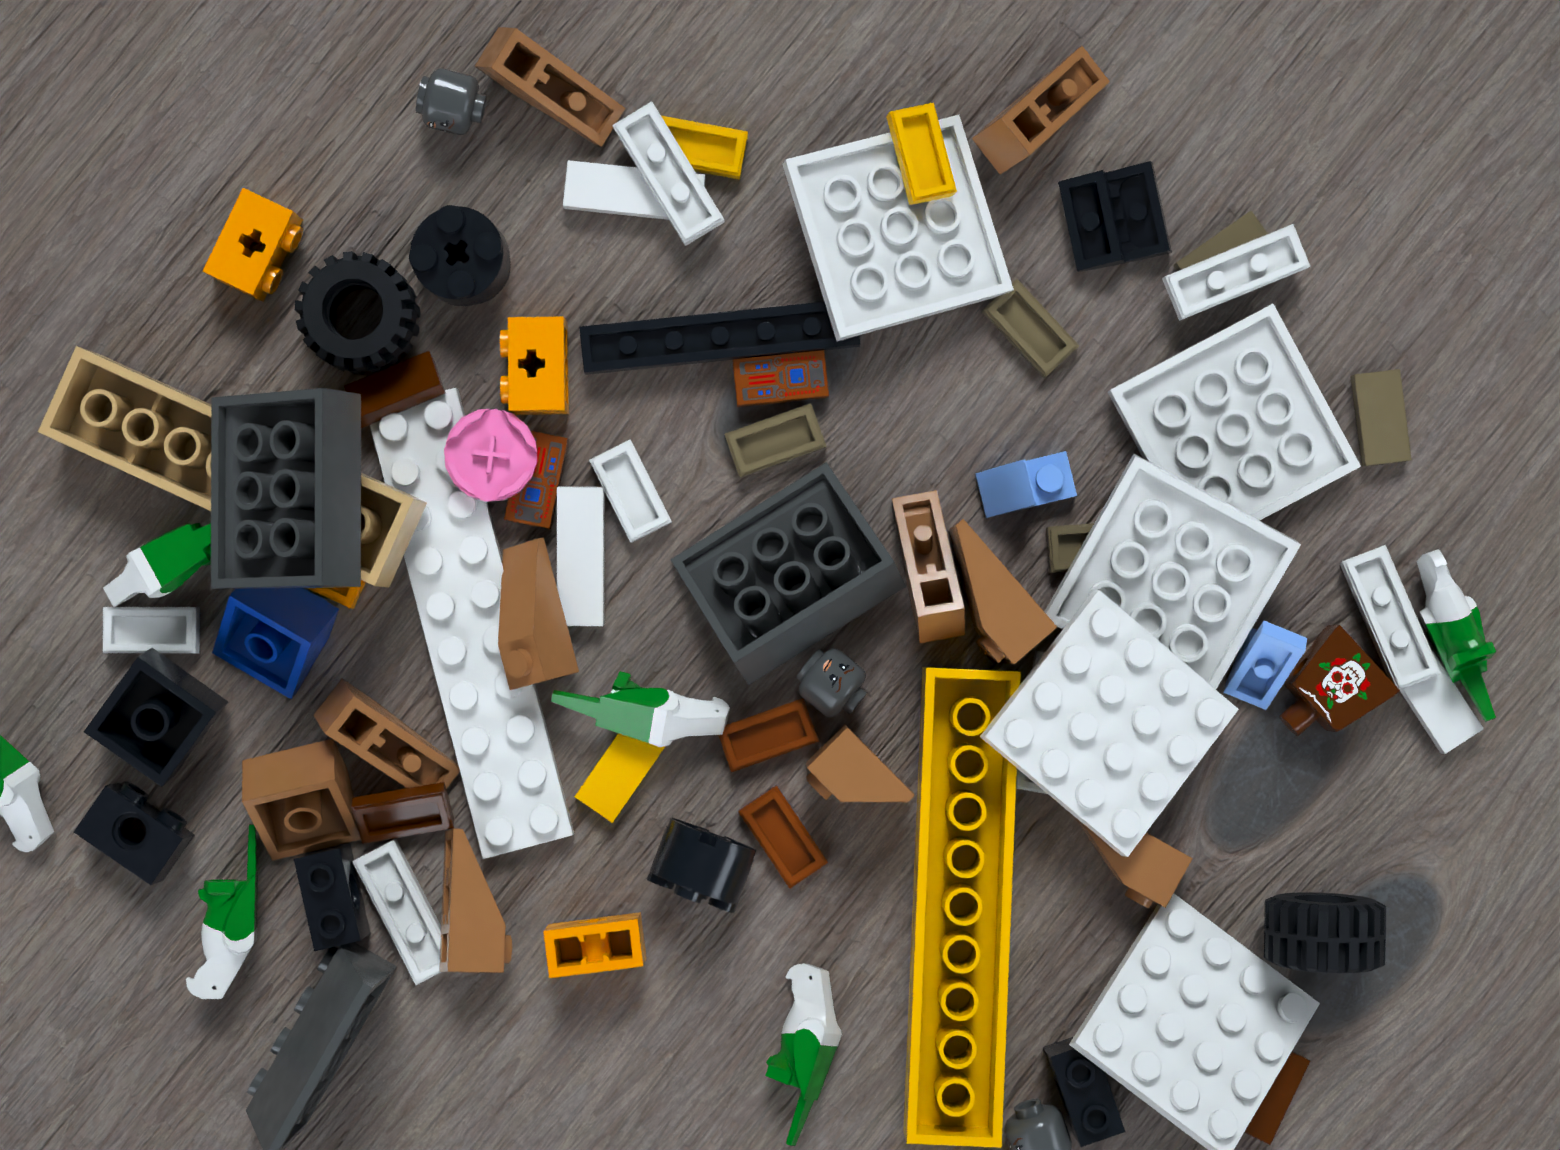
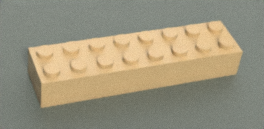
(167, 442)

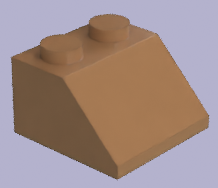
(853, 772)
(300, 799)

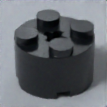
(470, 232)
(701, 865)

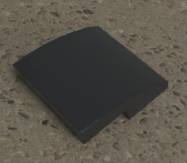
(1114, 217)

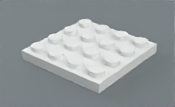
(889, 258)
(1238, 418)
(1178, 567)
(1109, 723)
(1195, 1025)

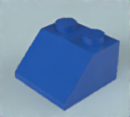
(275, 634)

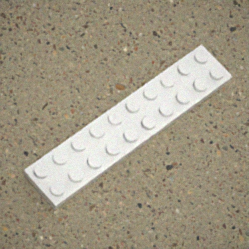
(457, 591)

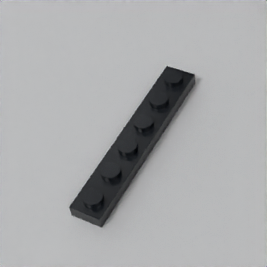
(708, 338)

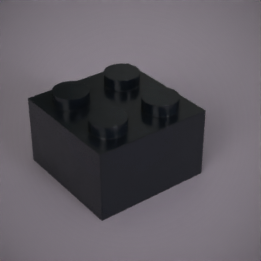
(156, 716)

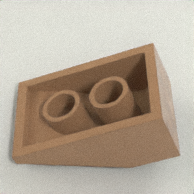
(997, 602)

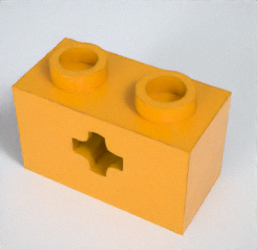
(254, 221)
(550, 388)
(595, 945)

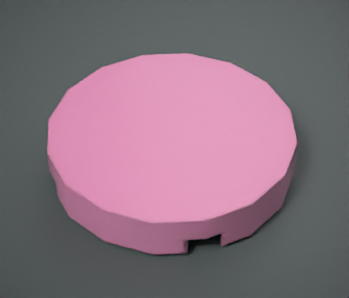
(490, 455)

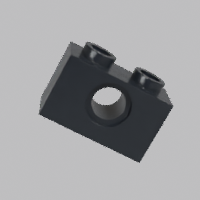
(108, 831)
(332, 897)
(1083, 1094)

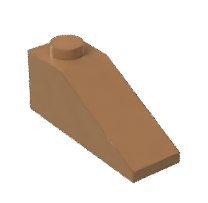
(549, 85)
(1040, 111)
(929, 567)
(531, 619)
(382, 739)
(1148, 872)
(470, 921)

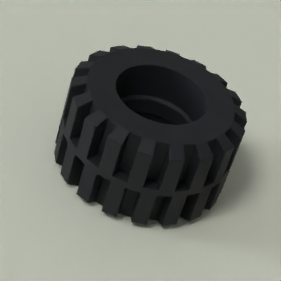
(331, 286)
(1325, 932)

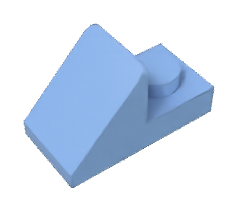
(1025, 484)
(1264, 664)

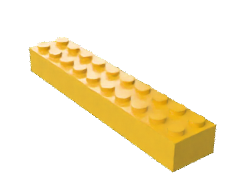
(960, 913)

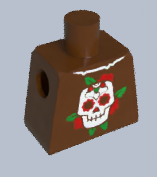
(1334, 684)

